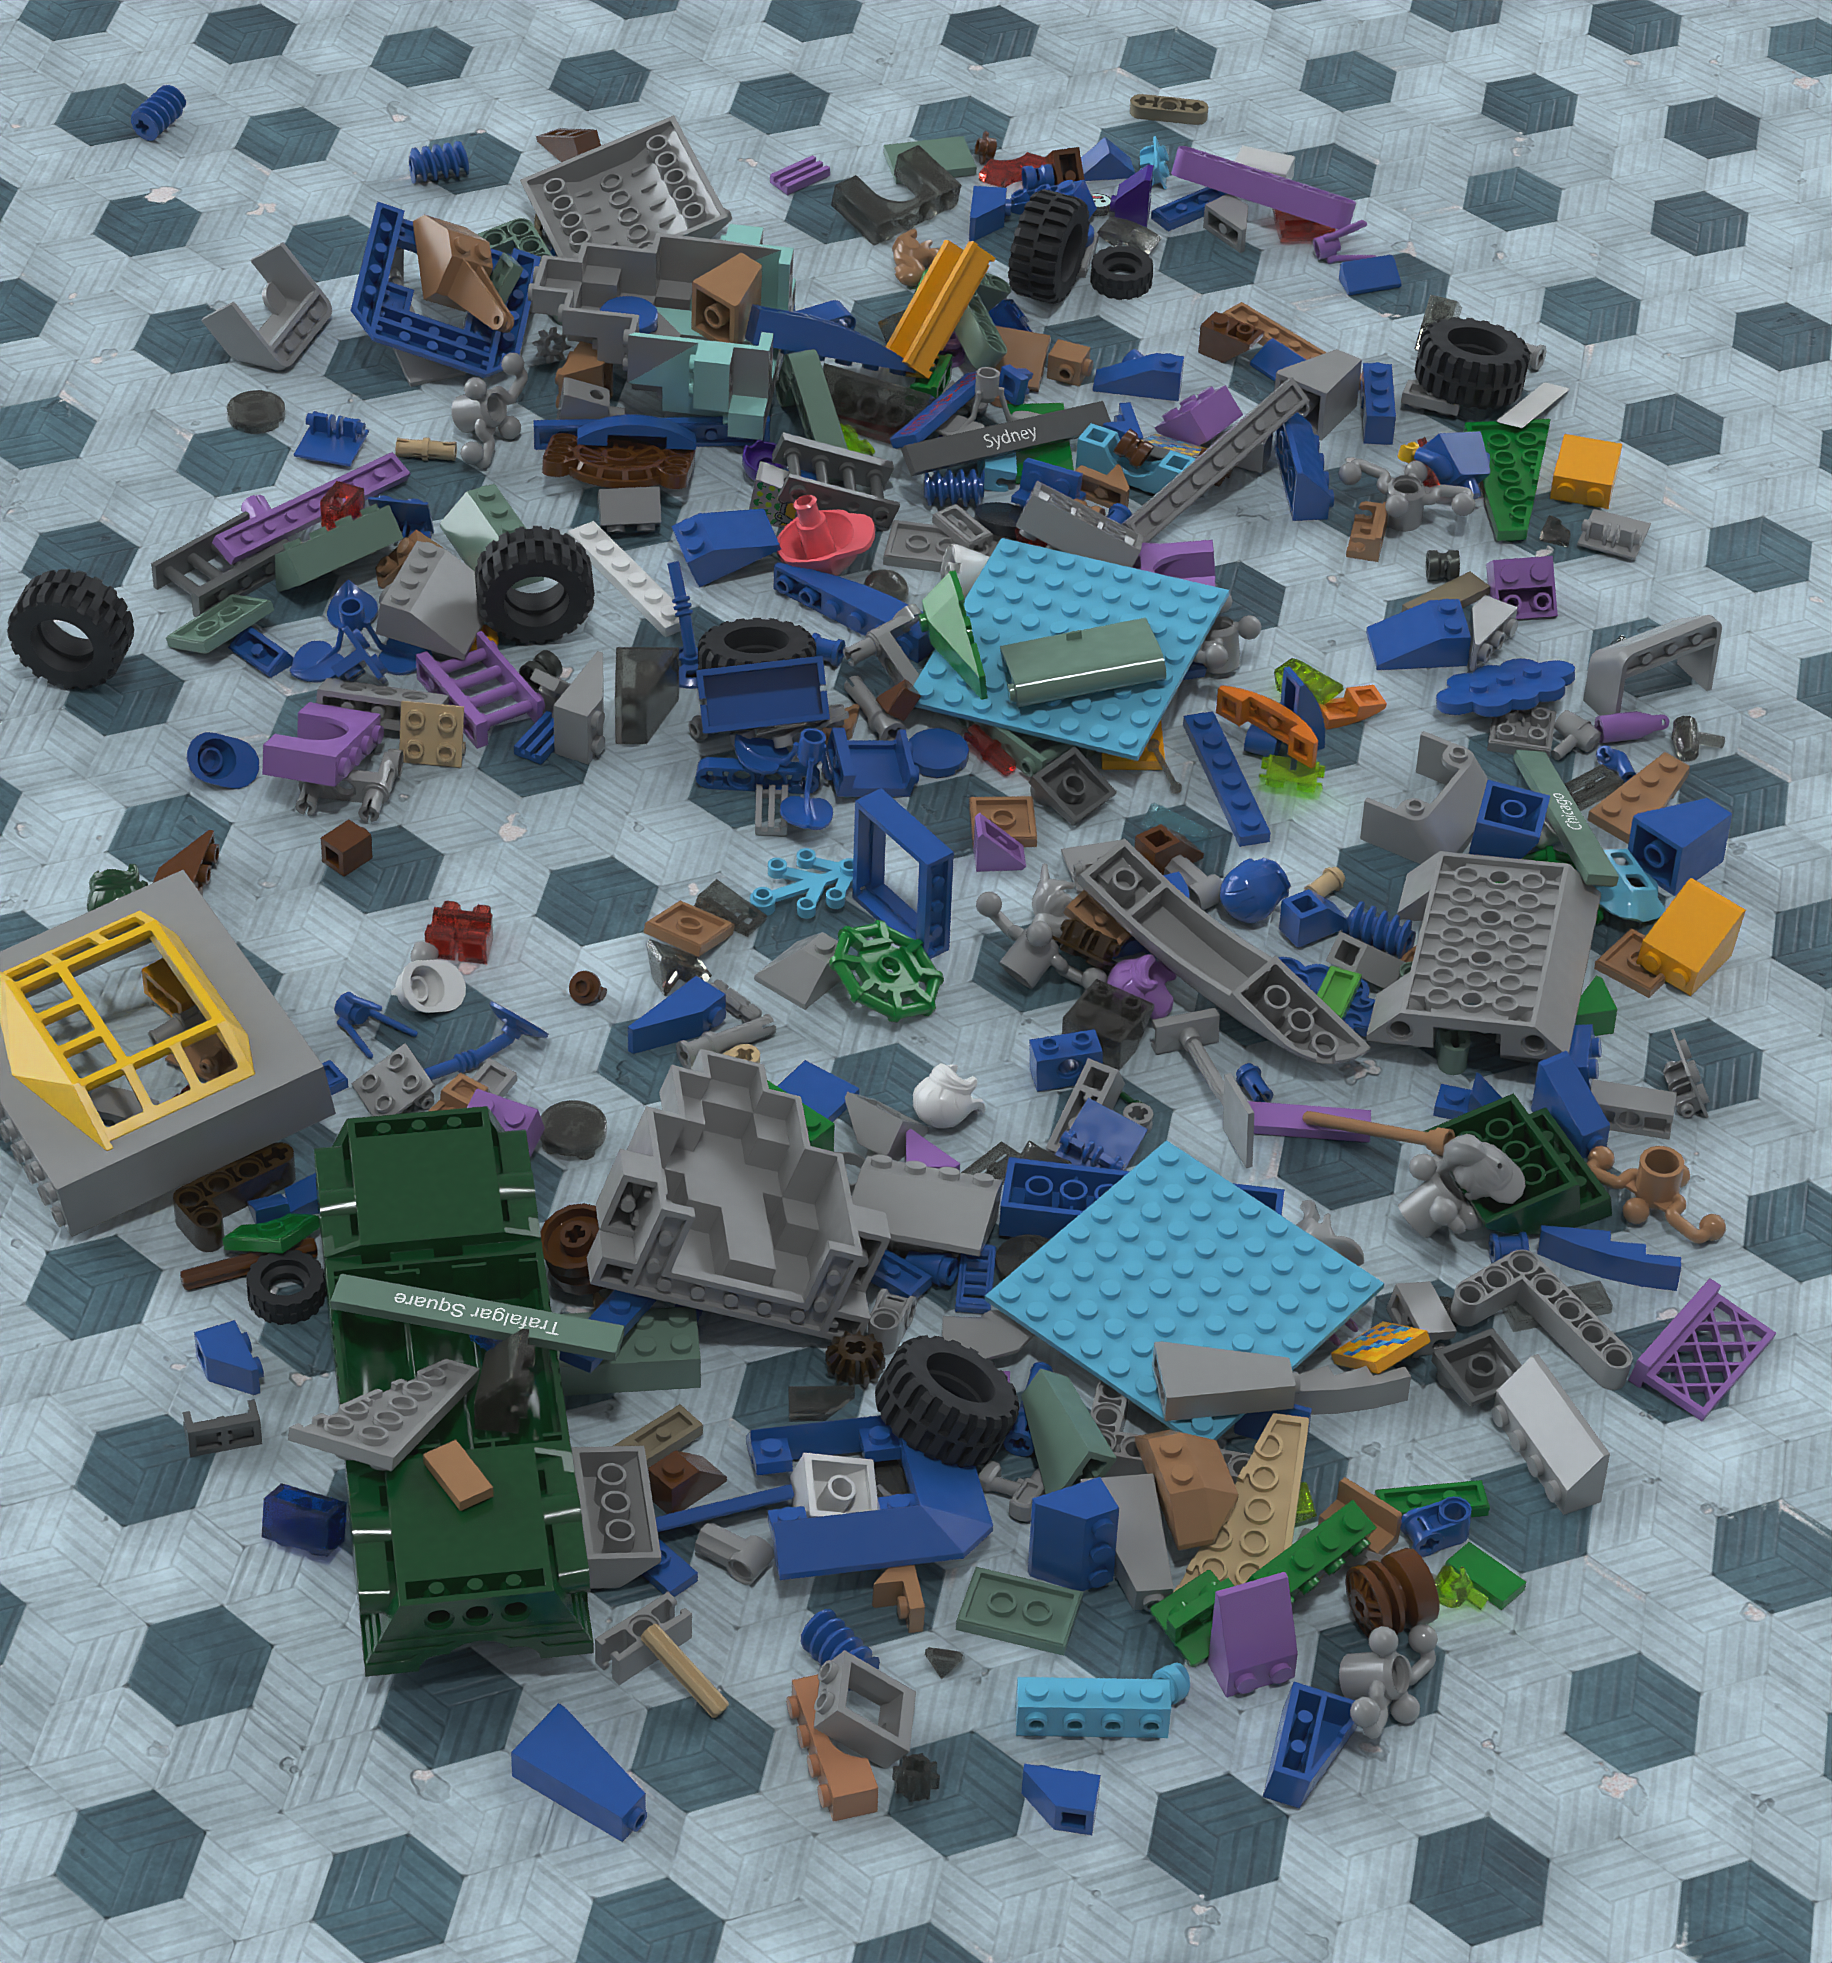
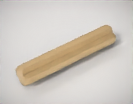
(684, 1670)

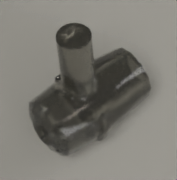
(1687, 738)

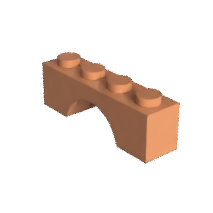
(844, 1780)

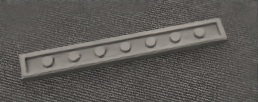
(1217, 460)

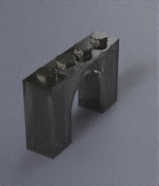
(882, 218)

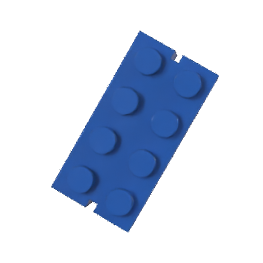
(763, 695)

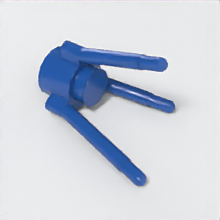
(356, 1010)

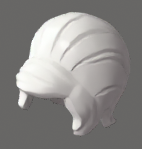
(945, 1097)

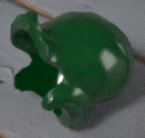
(112, 885)

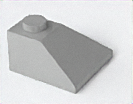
(802, 971)
(880, 1126)

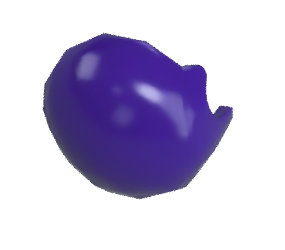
(754, 454)

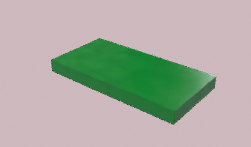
(1055, 454)

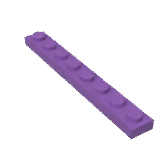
(305, 510)

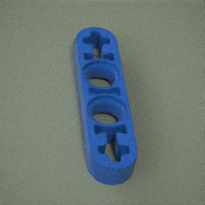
(731, 782)

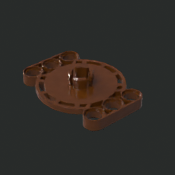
(619, 464)

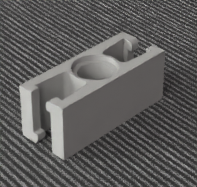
(1636, 1108)
(624, 1642)

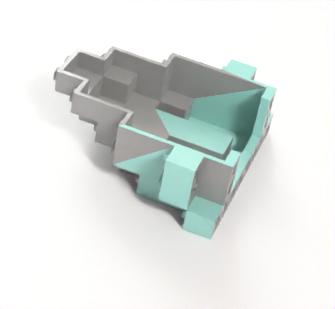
(674, 360)

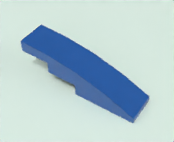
(1612, 1260)

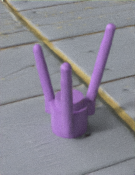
(1329, 244)

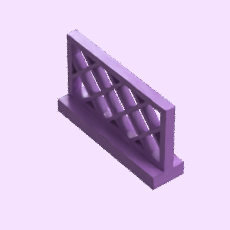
(1684, 1328)

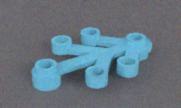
(809, 882)

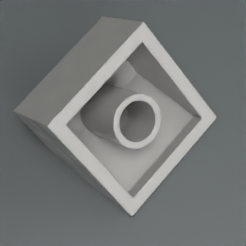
(629, 508)

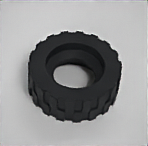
(1125, 259)
(286, 1308)

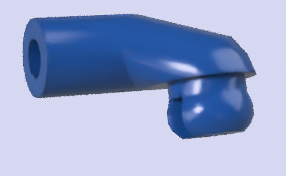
(1615, 761)

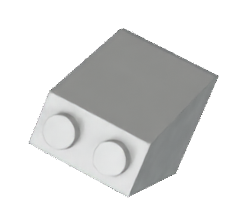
(1330, 384)

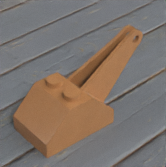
(457, 271)

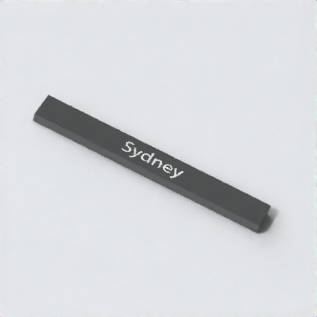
(1002, 438)

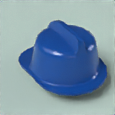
(222, 760)

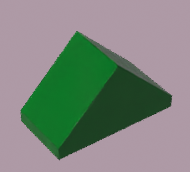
(1597, 1008)

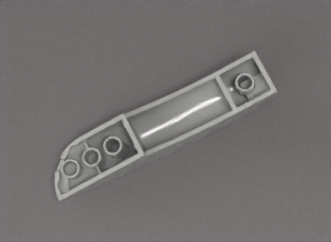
(1217, 961)

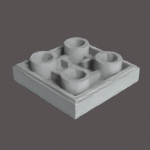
(1522, 731)

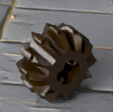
(855, 1359)

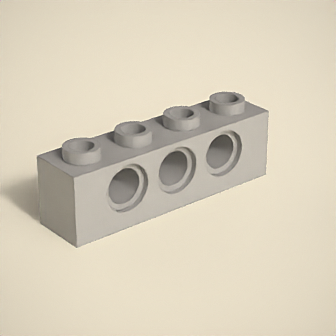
(374, 699)

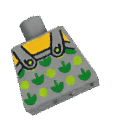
(765, 495)

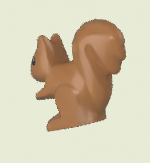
(912, 257)

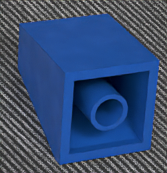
(1508, 821)
(1680, 841)

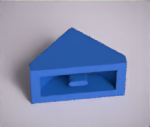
(1106, 162)

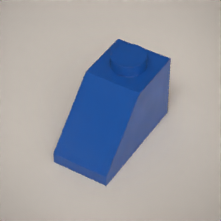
(988, 211)

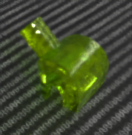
(1456, 1588)

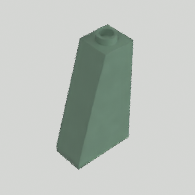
(1064, 1433)

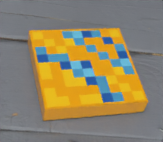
(1381, 1347)

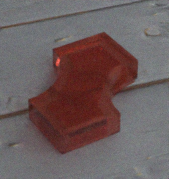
(1005, 172)

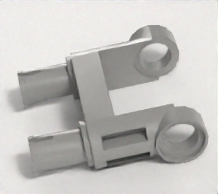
(883, 645)
(368, 788)

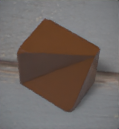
(899, 700)

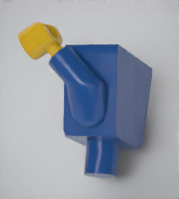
(1453, 457)

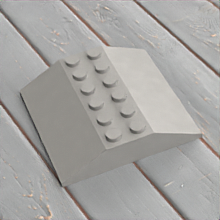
(626, 193)

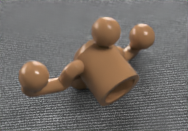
(1656, 1187)

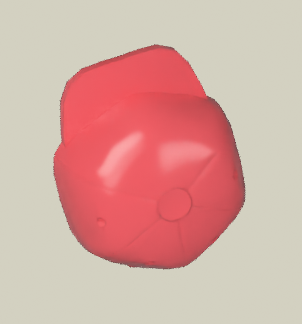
(824, 538)

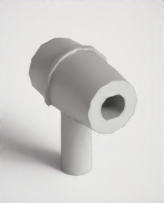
(1576, 732)

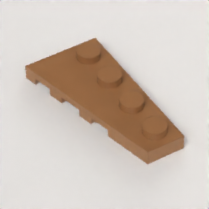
(1643, 792)

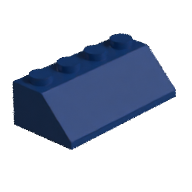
(1303, 470)

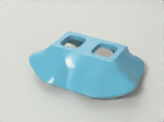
(1625, 900)

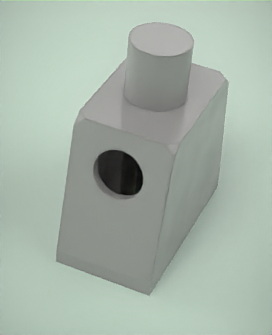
(585, 401)

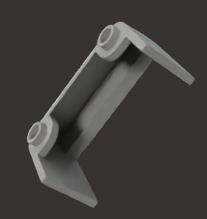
(296, 308)
(1689, 640)
(1448, 823)

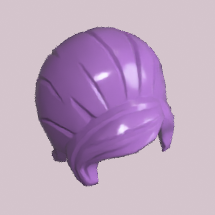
(1146, 980)

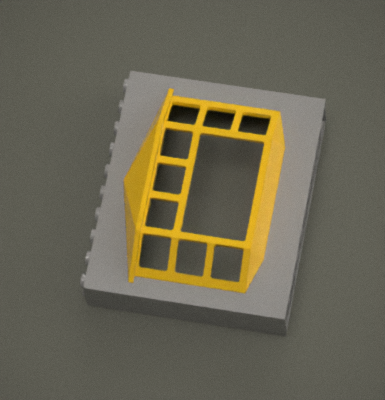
(46, 1108)

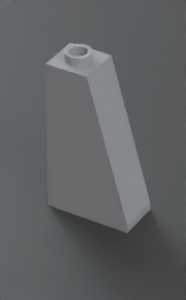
(1220, 1381)
(1141, 1546)

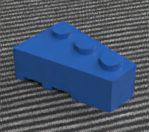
(1307, 1741)

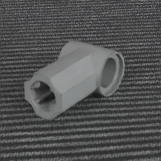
(1203, 889)
(741, 1556)

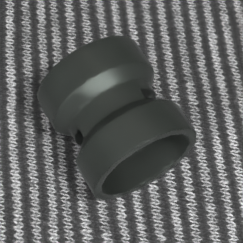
(1442, 564)
(544, 661)

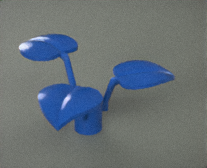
(356, 610)
(763, 758)

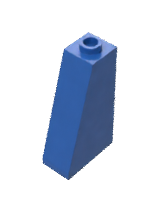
(579, 1774)

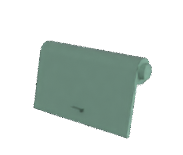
(1083, 662)

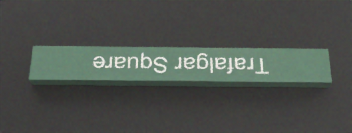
(476, 1316)

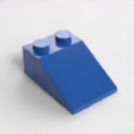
(724, 542)
(1422, 637)

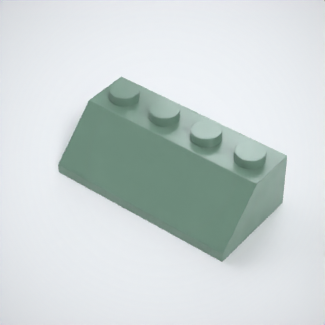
(477, 521)
(336, 547)

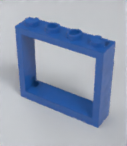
(882, 815)

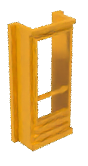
(938, 305)

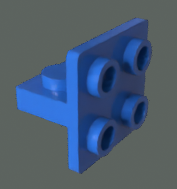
(1059, 478)
(353, 665)

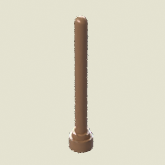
(1433, 1140)

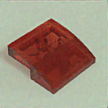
(1298, 229)

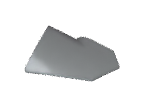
(991, 1334)

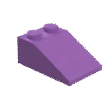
(1253, 1635)

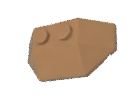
(1189, 1484)

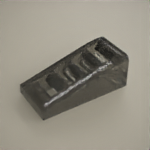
(719, 896)

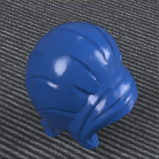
(1254, 889)

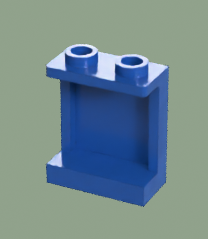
(868, 765)

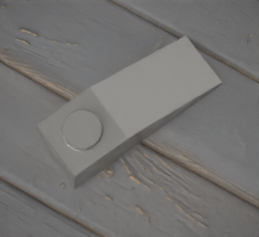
(1096, 1082)

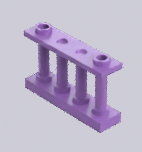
(476, 725)

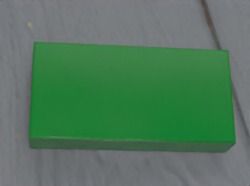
(1488, 1575)

